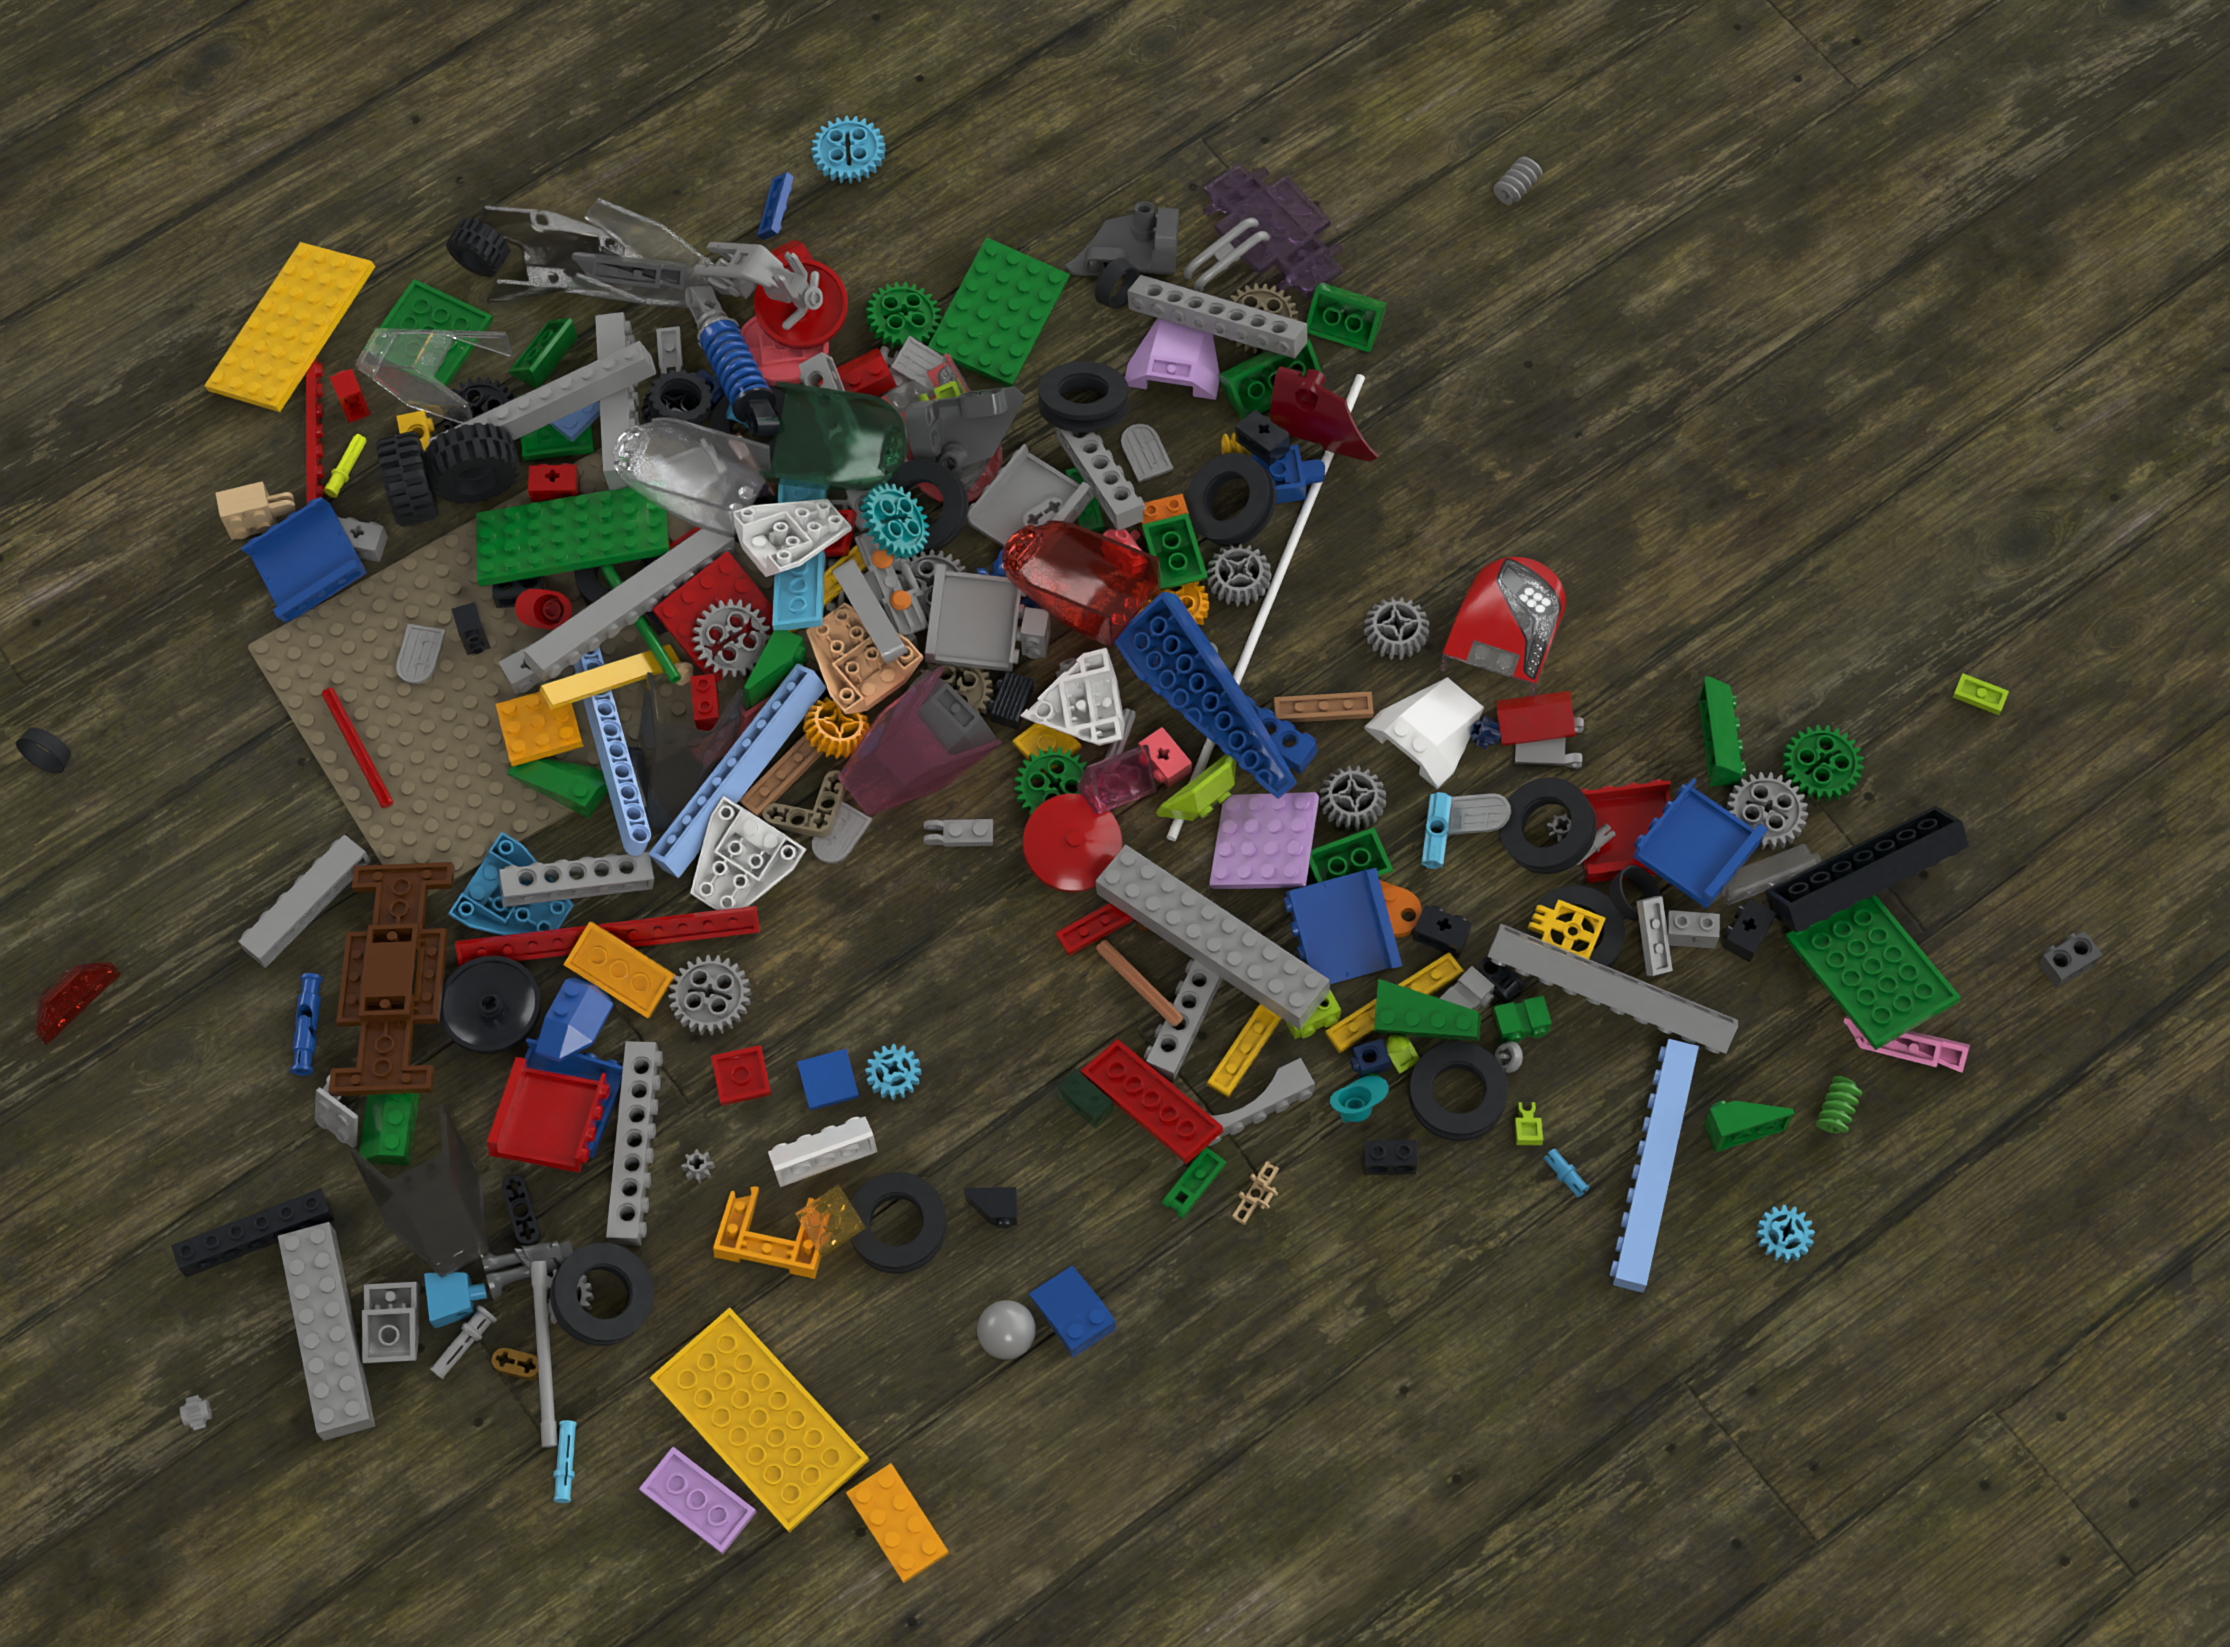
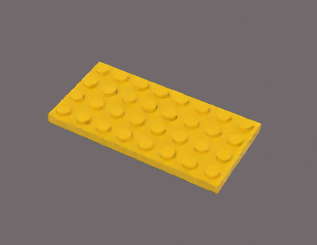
(289, 326)
(759, 1419)

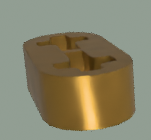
(519, 1358)

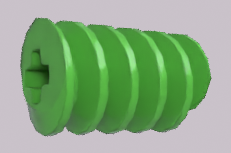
(1837, 1105)

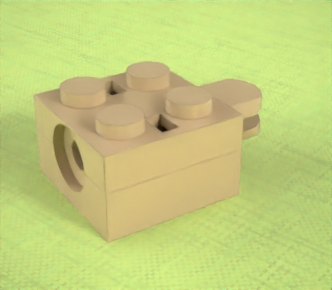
(251, 509)

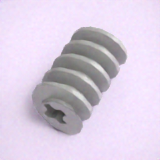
(1517, 180)

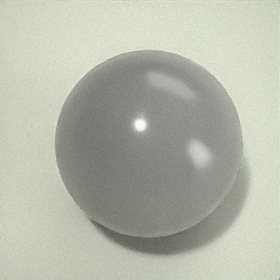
(1006, 1329)

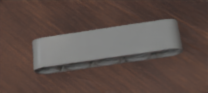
(870, 611)

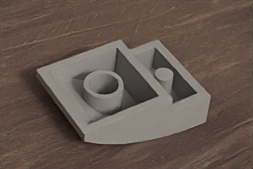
(390, 1322)

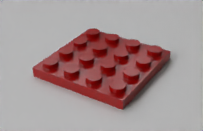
(718, 581)

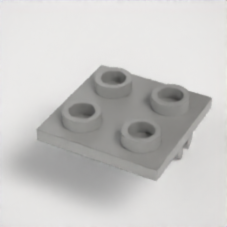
(335, 1116)

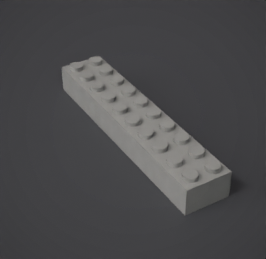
(1213, 937)

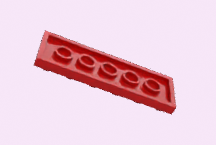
(1152, 1101)

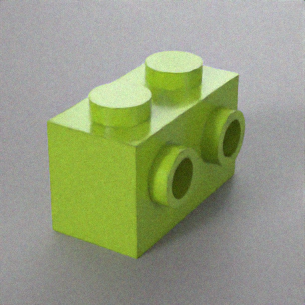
(1325, 1015)

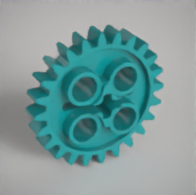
(897, 536)

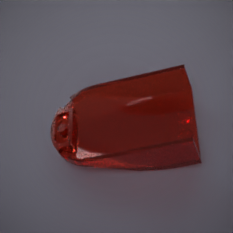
(1081, 576)

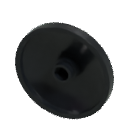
(490, 1005)

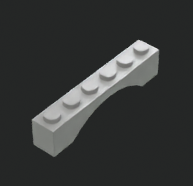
(1288, 1085)

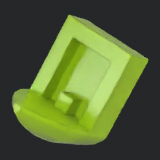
(1401, 1052)

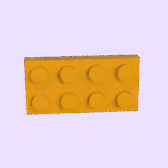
(619, 969)
(897, 1523)

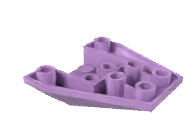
(1176, 356)

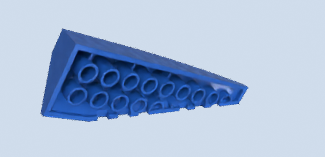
(1184, 668)

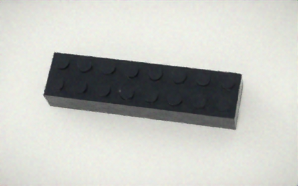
(1867, 868)

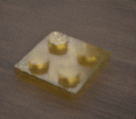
(830, 1220)

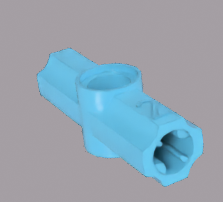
(1436, 842)

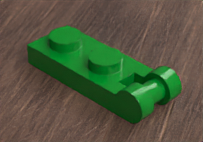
(1194, 1182)

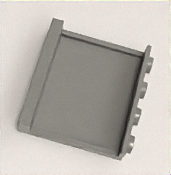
(1021, 487)
(974, 621)

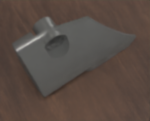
(1143, 239)
(962, 426)

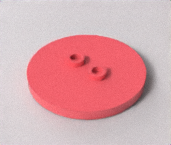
(773, 359)

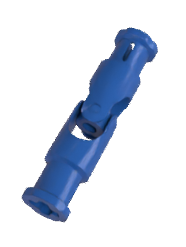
(305, 1034)

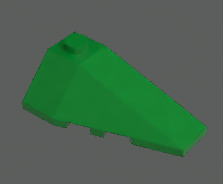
(567, 783)

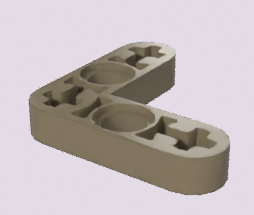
(811, 817)

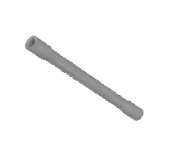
(548, 1422)

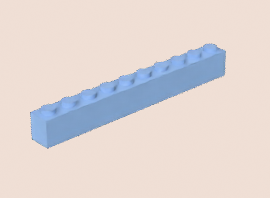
(738, 768)
(1655, 1165)

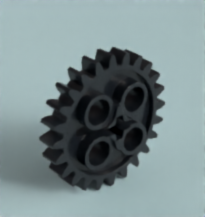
(498, 394)

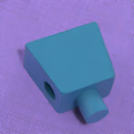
(452, 1297)

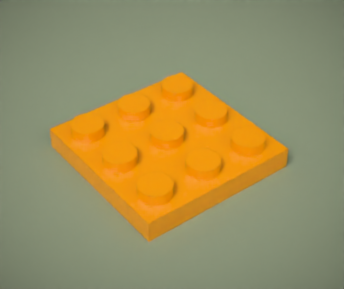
(535, 730)

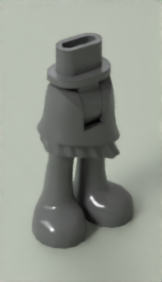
(550, 1252)

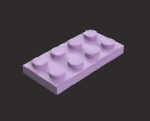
(697, 1500)

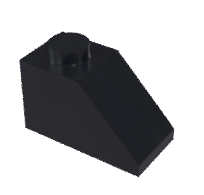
(994, 1204)

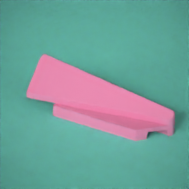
(1918, 1048)

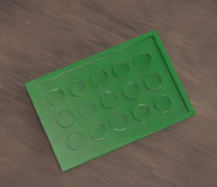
(999, 312)
(1874, 971)

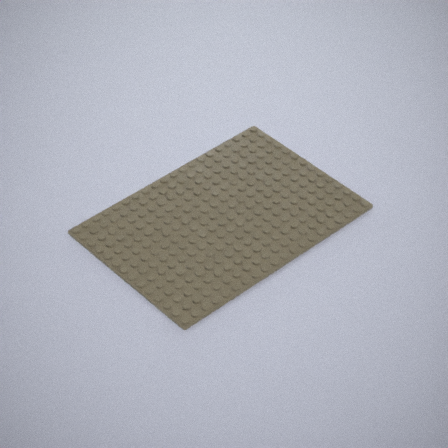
(443, 738)

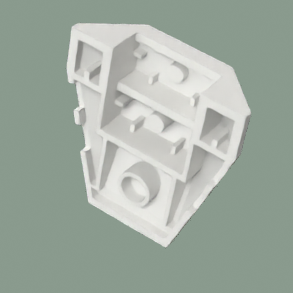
(1430, 728)

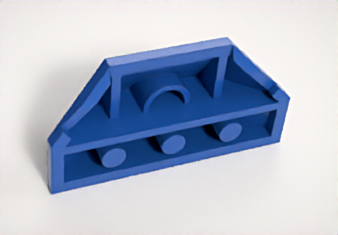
(573, 1019)

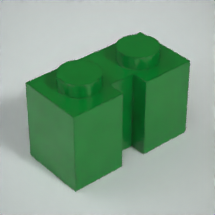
(1522, 1020)

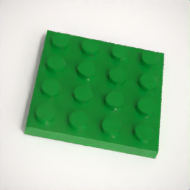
(433, 310)

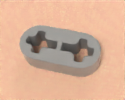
(1042, 512)

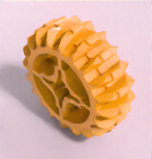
(833, 729)

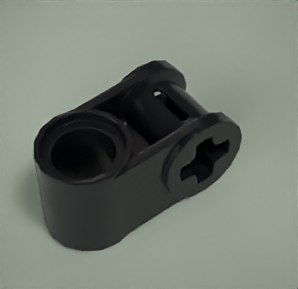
(1504, 979)

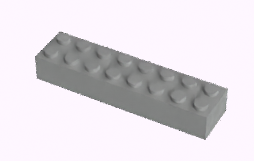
(619, 409)
(326, 1331)

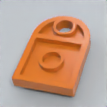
(1397, 902)

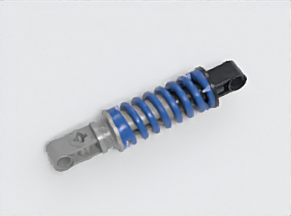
(733, 363)

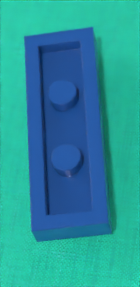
(775, 206)

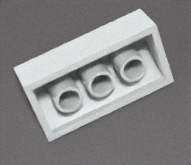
(822, 1151)

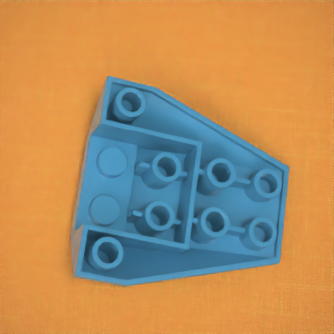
(481, 901)

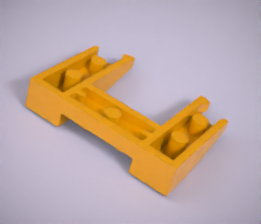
(737, 1243)

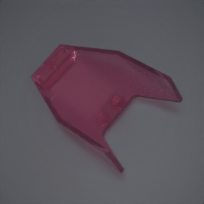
(902, 757)

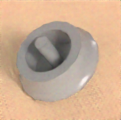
(1509, 1056)

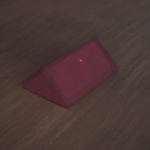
(1118, 780)

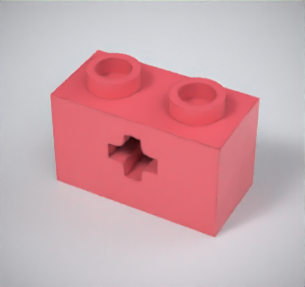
(1177, 763)

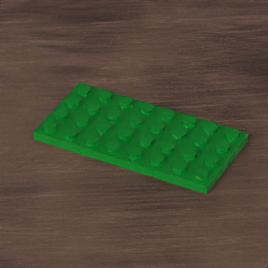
(568, 535)

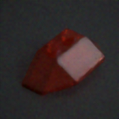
(70, 996)

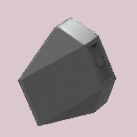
(952, 719)

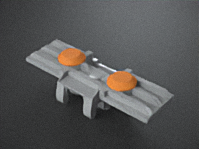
(900, 605)

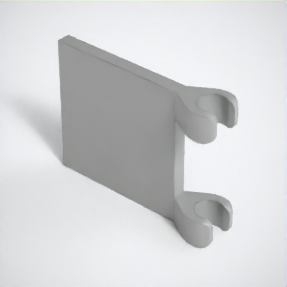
(1549, 751)

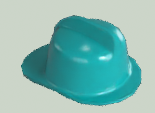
(1358, 1098)

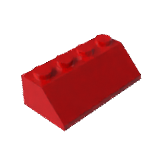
(866, 374)

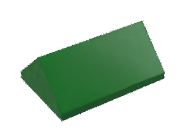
(544, 352)

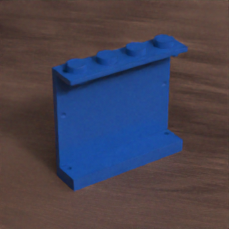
(305, 559)
(1343, 926)

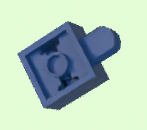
(1293, 475)

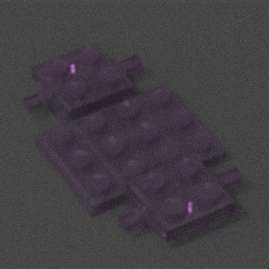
(1287, 218)

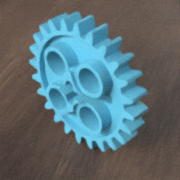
(828, 150)

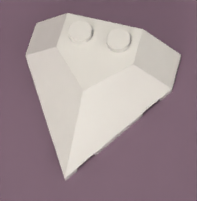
(1083, 701)

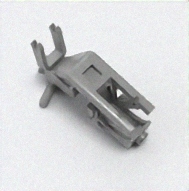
(757, 265)

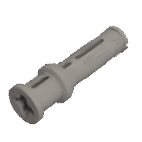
(471, 1332)

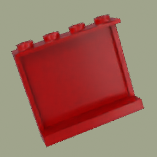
(1629, 814)
(547, 1118)

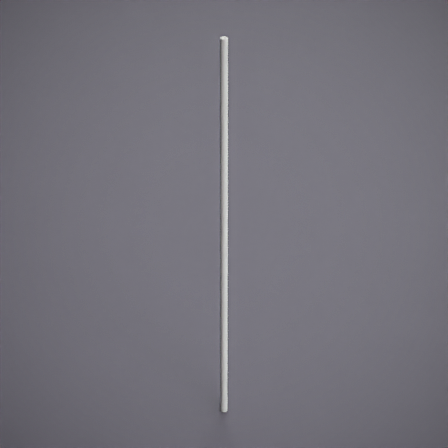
(1270, 596)

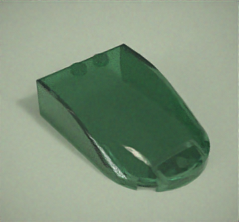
(836, 440)

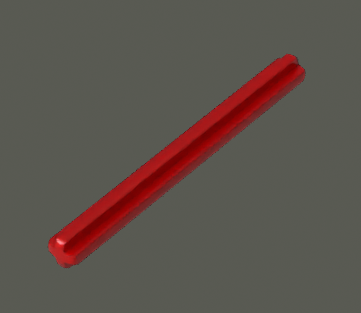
(357, 748)

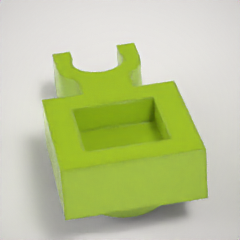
(1528, 1129)

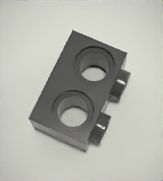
(2073, 963)

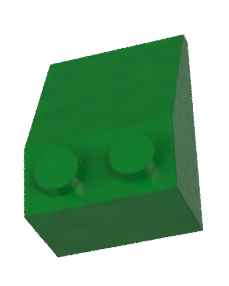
(1178, 551)
(774, 665)
(1743, 1122)

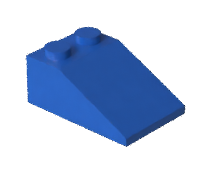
(1073, 1311)

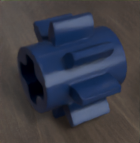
(1485, 732)

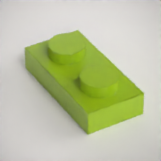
(1980, 694)

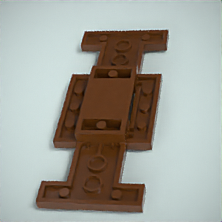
(380, 979)

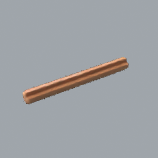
(1139, 983)

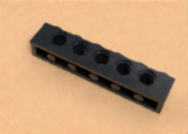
(251, 1233)

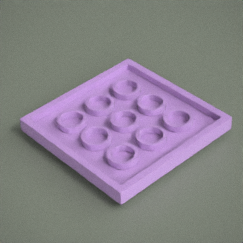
(1264, 841)

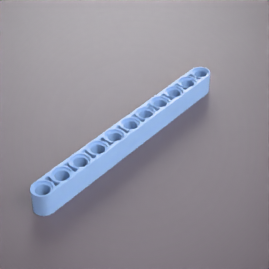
(611, 743)

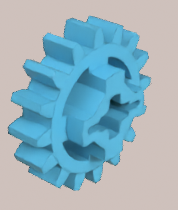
(884, 1065)
(1795, 1237)

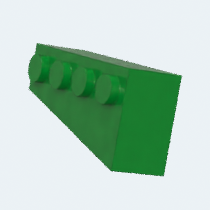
(1422, 1015)

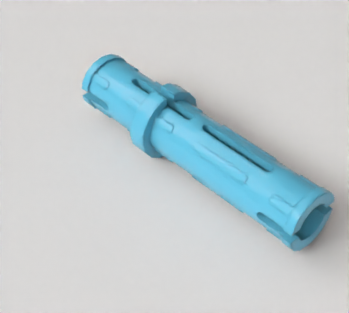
(563, 1472)

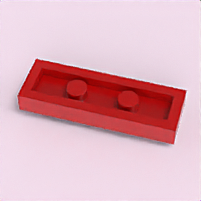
(1092, 928)

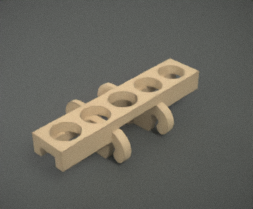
(1257, 1201)

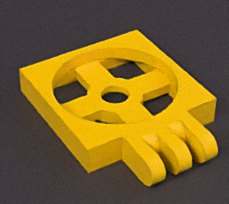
(1550, 921)

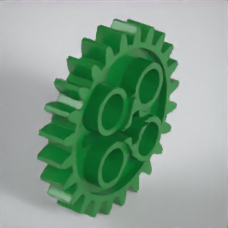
(902, 314)
(1808, 747)
(1033, 796)

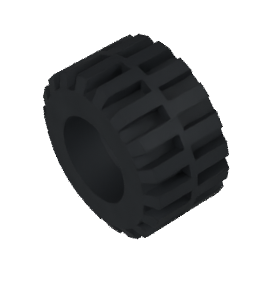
(477, 247)

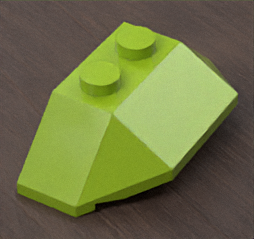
(1202, 792)

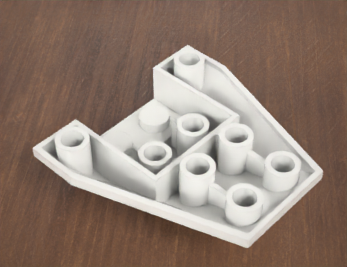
(788, 532)
(741, 858)

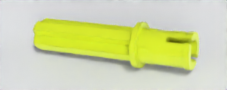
(341, 473)

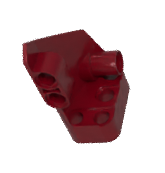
(1316, 414)

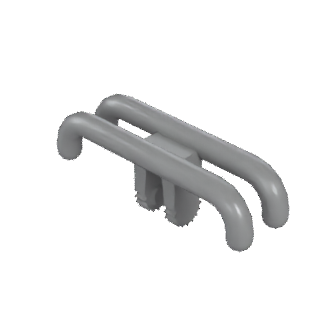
(1224, 252)

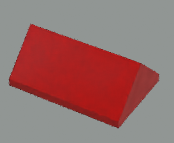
(1536, 718)

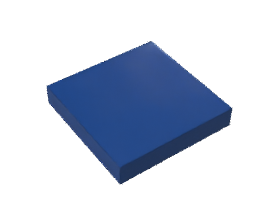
(828, 1079)

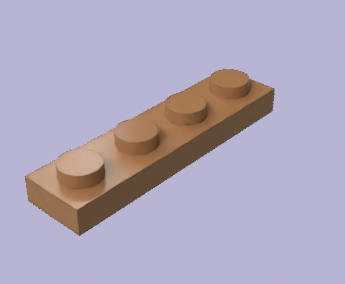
(1324, 707)
(780, 777)

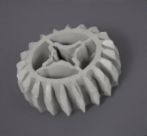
(1240, 583)
(1414, 622)
(1371, 792)

